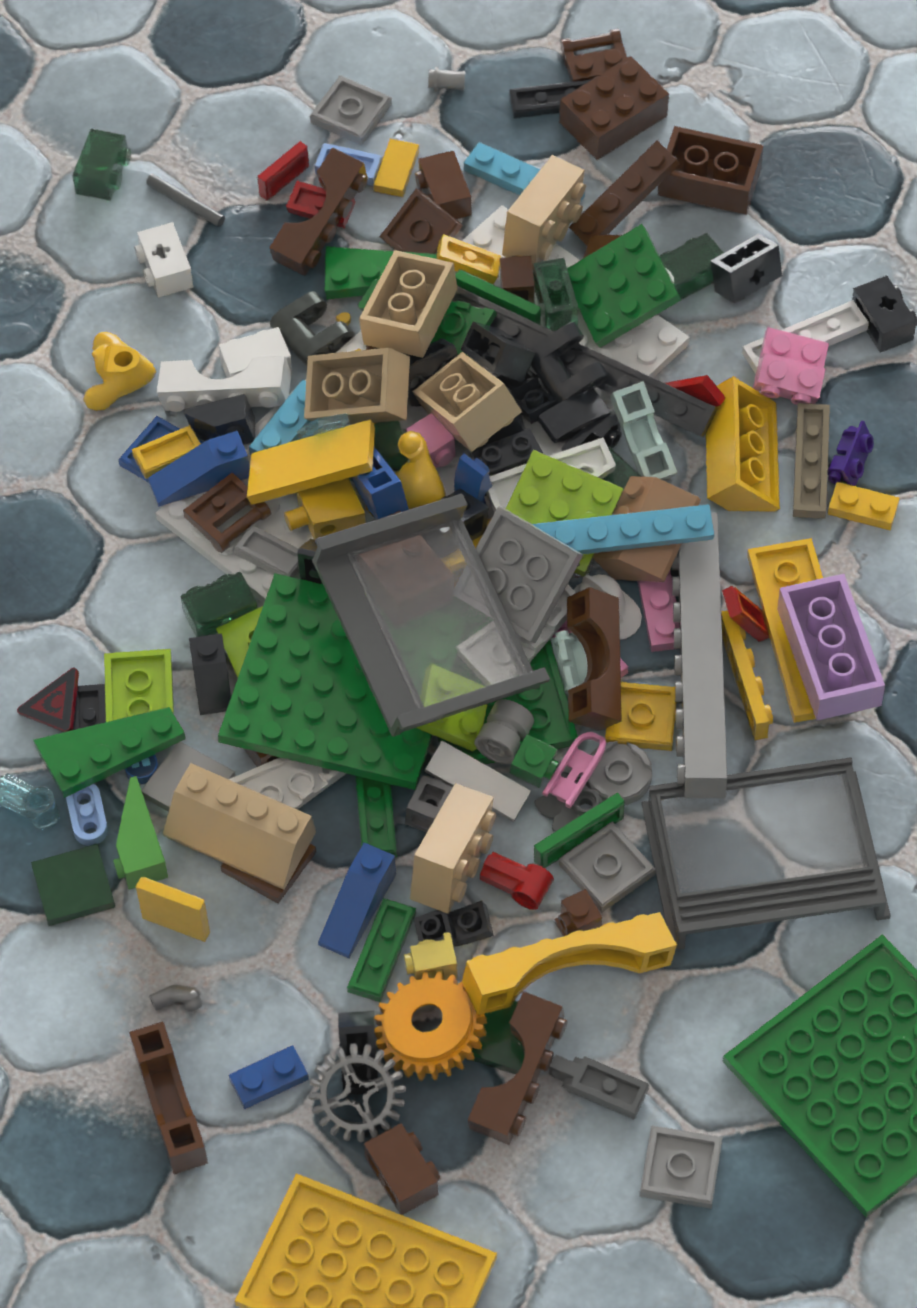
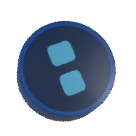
(143, 769)

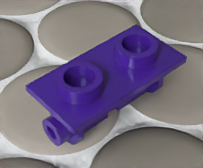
(855, 445)

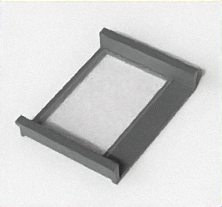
(423, 615)
(766, 853)

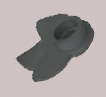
(562, 815)

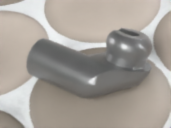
(177, 993)

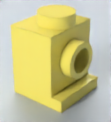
(432, 957)

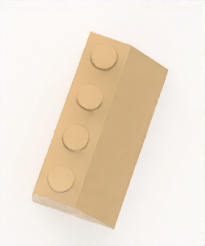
(238, 826)

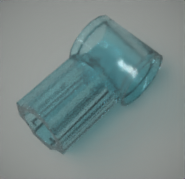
(26, 799)

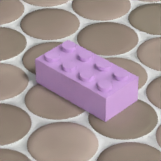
(830, 647)

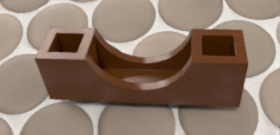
(300, 243)
(595, 622)
(168, 1098)
(501, 1108)

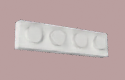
(828, 327)

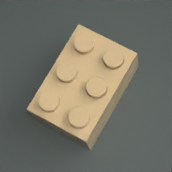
(544, 210)
(408, 303)
(358, 383)
(468, 401)
(452, 848)

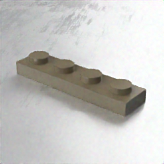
(811, 460)

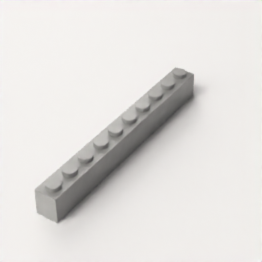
(700, 669)

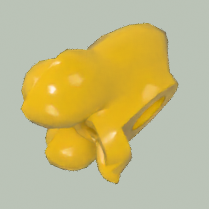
(119, 367)
(419, 476)

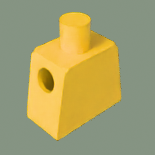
(326, 509)

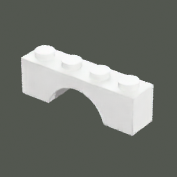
(262, 381)

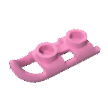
(581, 764)

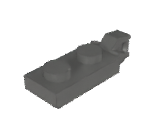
(600, 1084)

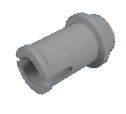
(446, 79)

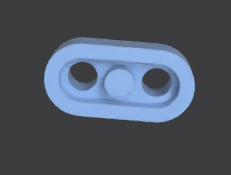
(87, 816)

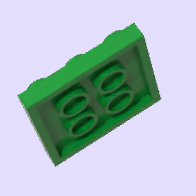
(621, 286)

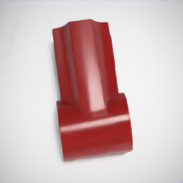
(524, 883)

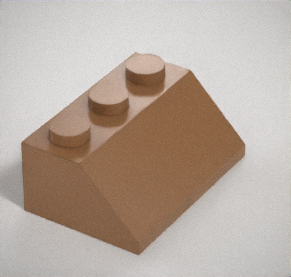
(653, 562)

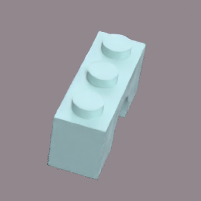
(641, 433)

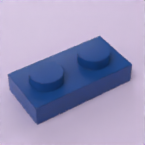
(268, 1077)

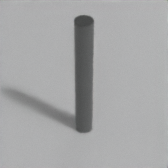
(185, 200)

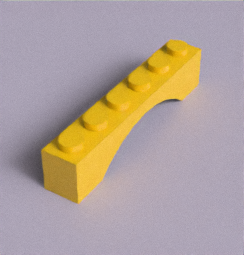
(633, 945)

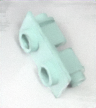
(570, 659)

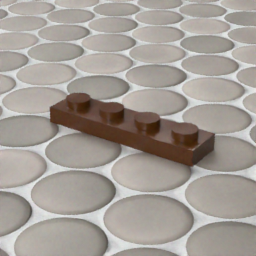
(625, 193)

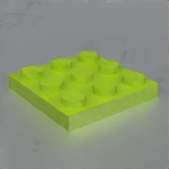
(561, 492)

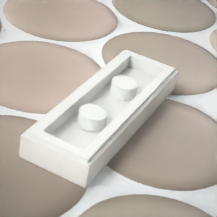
(459, 768)

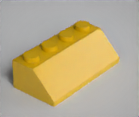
(743, 450)

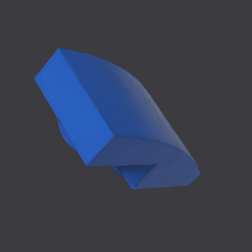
(472, 477)

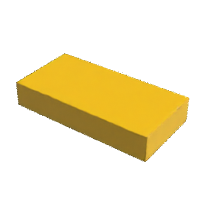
(396, 167)
(164, 450)

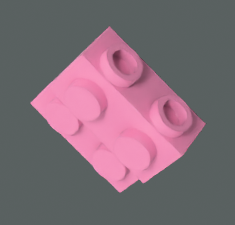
(791, 367)

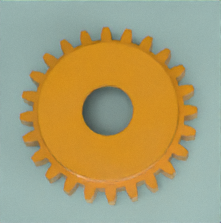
(432, 1050)

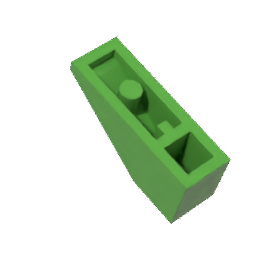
(137, 841)

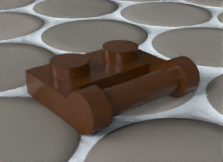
(592, 64)
(220, 505)

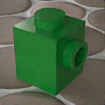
(534, 761)

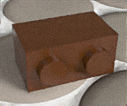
(445, 183)
(402, 1169)

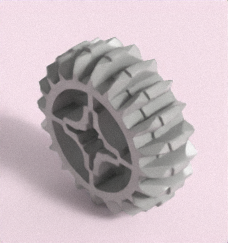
(369, 1122)

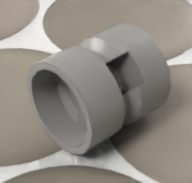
(504, 729)

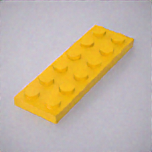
(776, 568)

